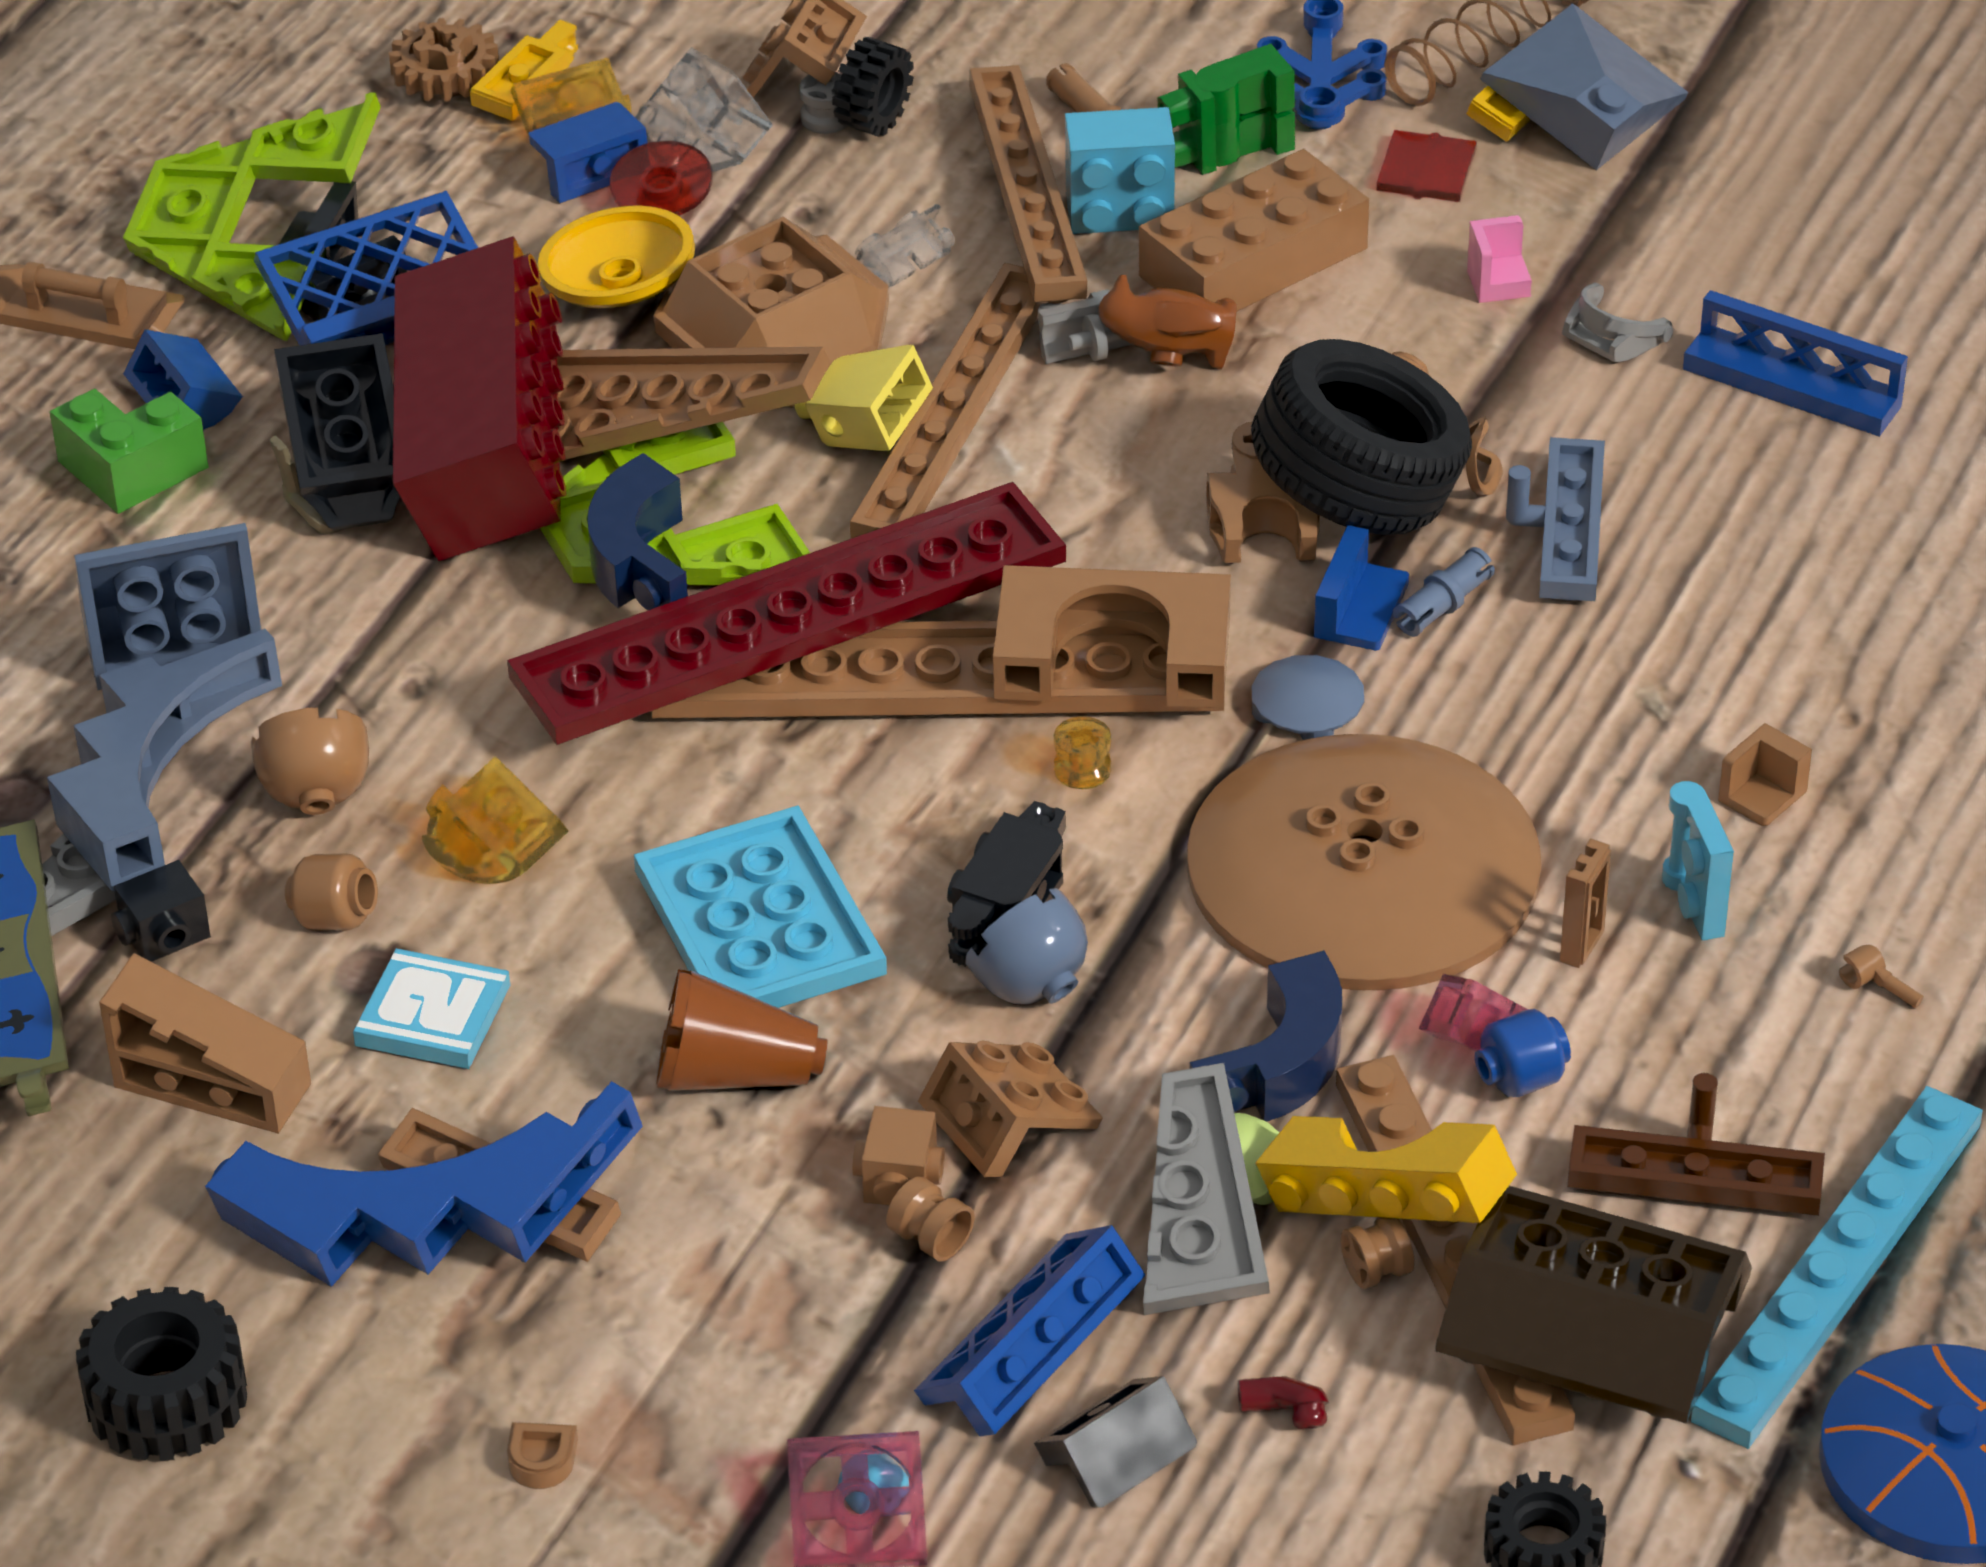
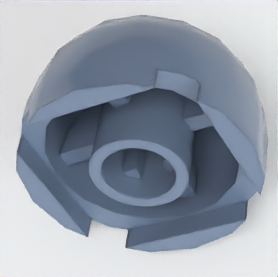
(1032, 951)

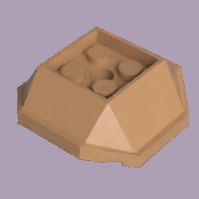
(776, 292)

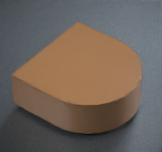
(541, 1453)

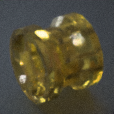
(1082, 752)

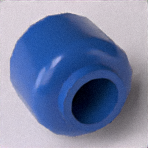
(1522, 1053)

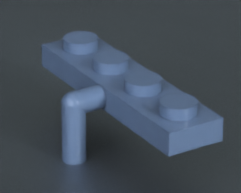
(1568, 516)

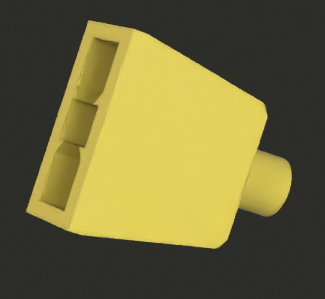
(868, 398)

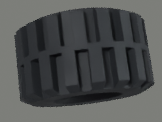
(167, 1410)

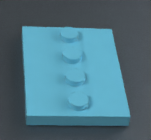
(761, 910)

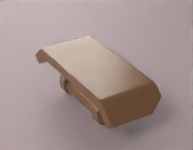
(82, 305)

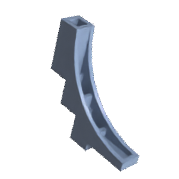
(145, 723)

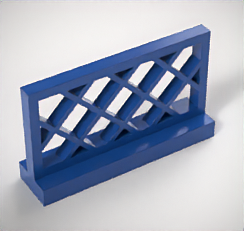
(358, 319)

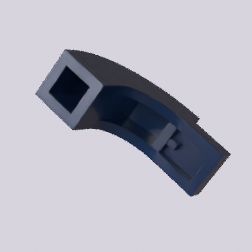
(622, 519)
(1301, 1052)

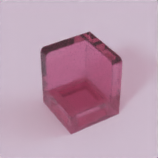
(1463, 1010)

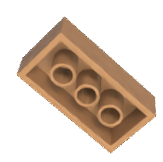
(1257, 233)

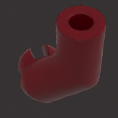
(1285, 1393)

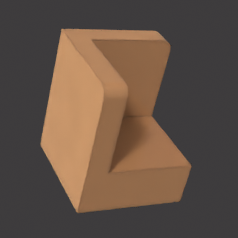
(1764, 775)

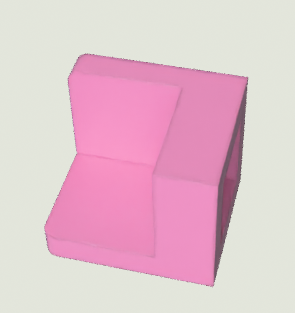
(1497, 259)

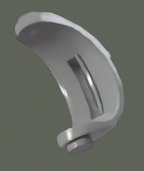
(1632, 338)

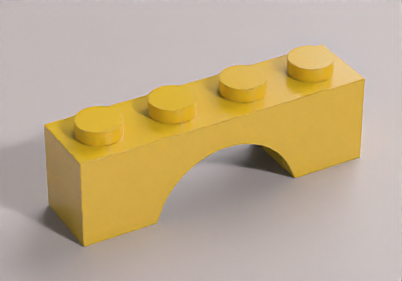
(1442, 1176)

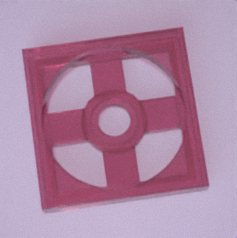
(906, 1550)

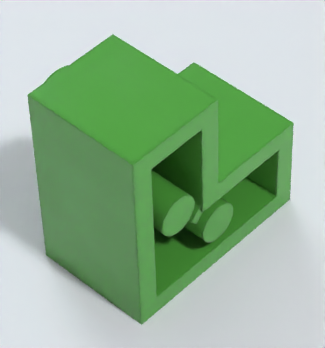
(130, 453)

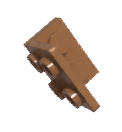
(812, 39)
(995, 1093)

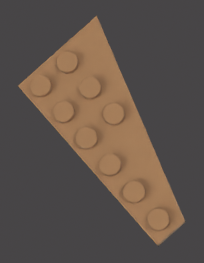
(653, 393)

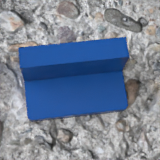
(586, 148)
(1357, 597)

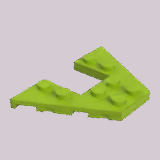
(198, 198)
(707, 553)

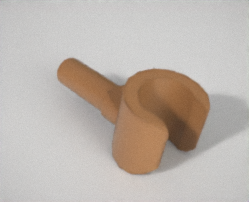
(1868, 965)

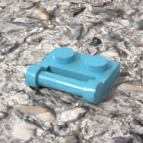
(1698, 860)

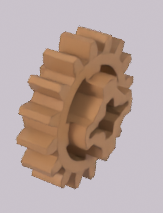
(442, 58)

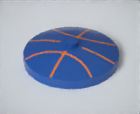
(1910, 1451)

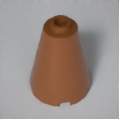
(733, 1040)

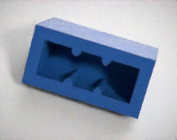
(186, 369)

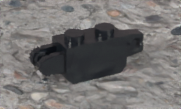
(1007, 867)

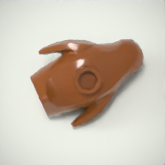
(1170, 323)

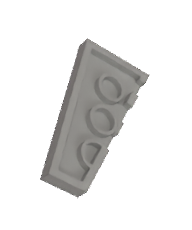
(1203, 1213)

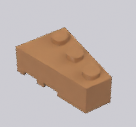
(200, 1049)

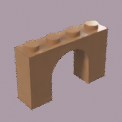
(1054, 604)

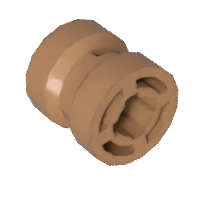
(924, 1215)

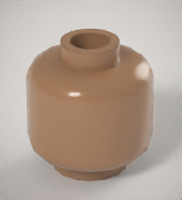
(331, 892)

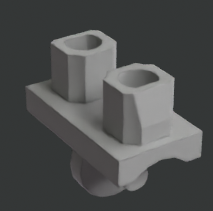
(1075, 330)

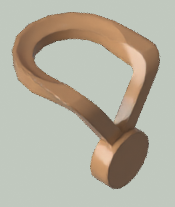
(1478, 430)

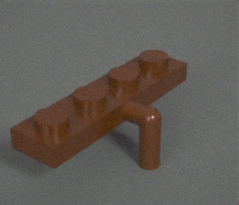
(1696, 1165)

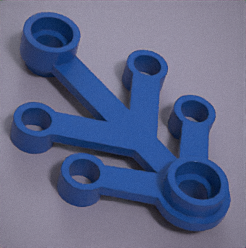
(1320, 103)

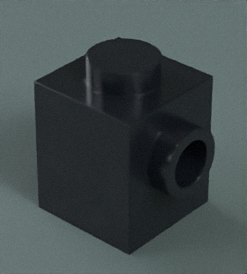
(160, 912)

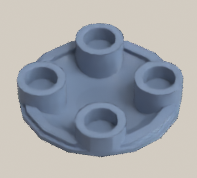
(1307, 695)

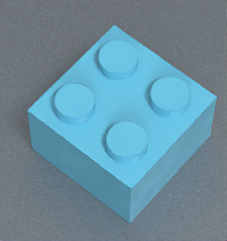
(1118, 168)

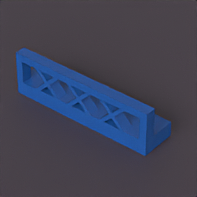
(1797, 374)
(1034, 1328)

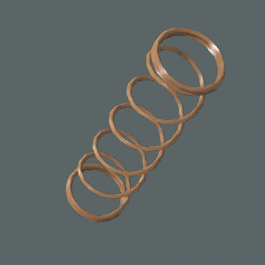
(1424, 60)

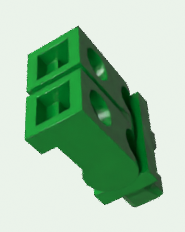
(1233, 109)

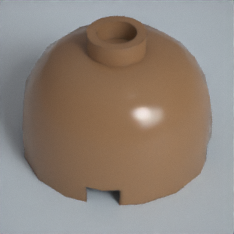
(311, 759)

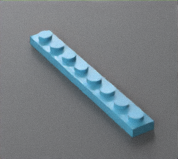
(1836, 1268)

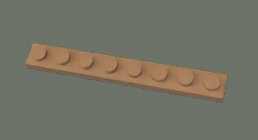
(1028, 185)
(953, 405)
(1389, 1118)

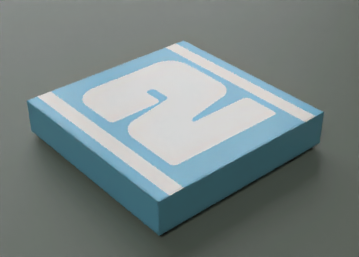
(432, 1008)

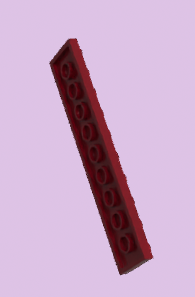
(782, 612)

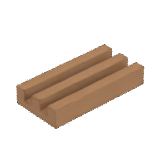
(1585, 903)

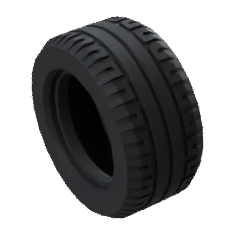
(1361, 436)

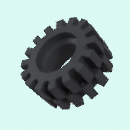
(873, 86)
(1544, 1505)

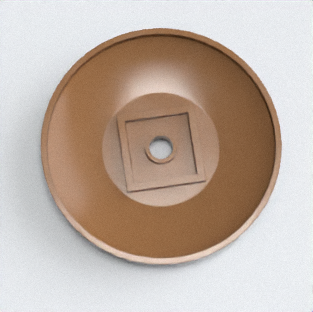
(1420, 902)

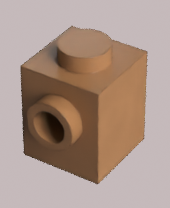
(896, 1150)

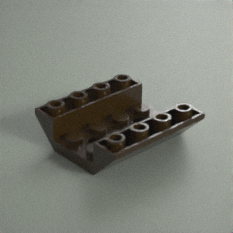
(1591, 1302)

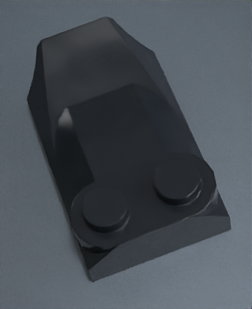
(341, 427)

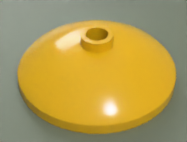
(616, 256)

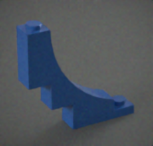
(503, 1192)

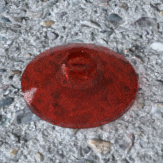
(662, 176)

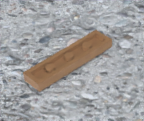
(428, 1140)

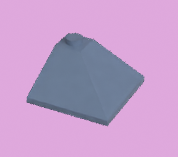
(1584, 86)
(166, 597)

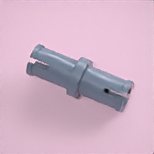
(1443, 591)

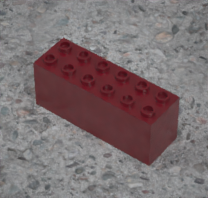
(477, 399)

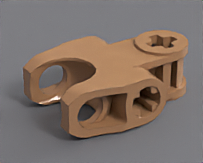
(1252, 504)

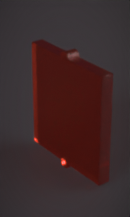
(1426, 165)

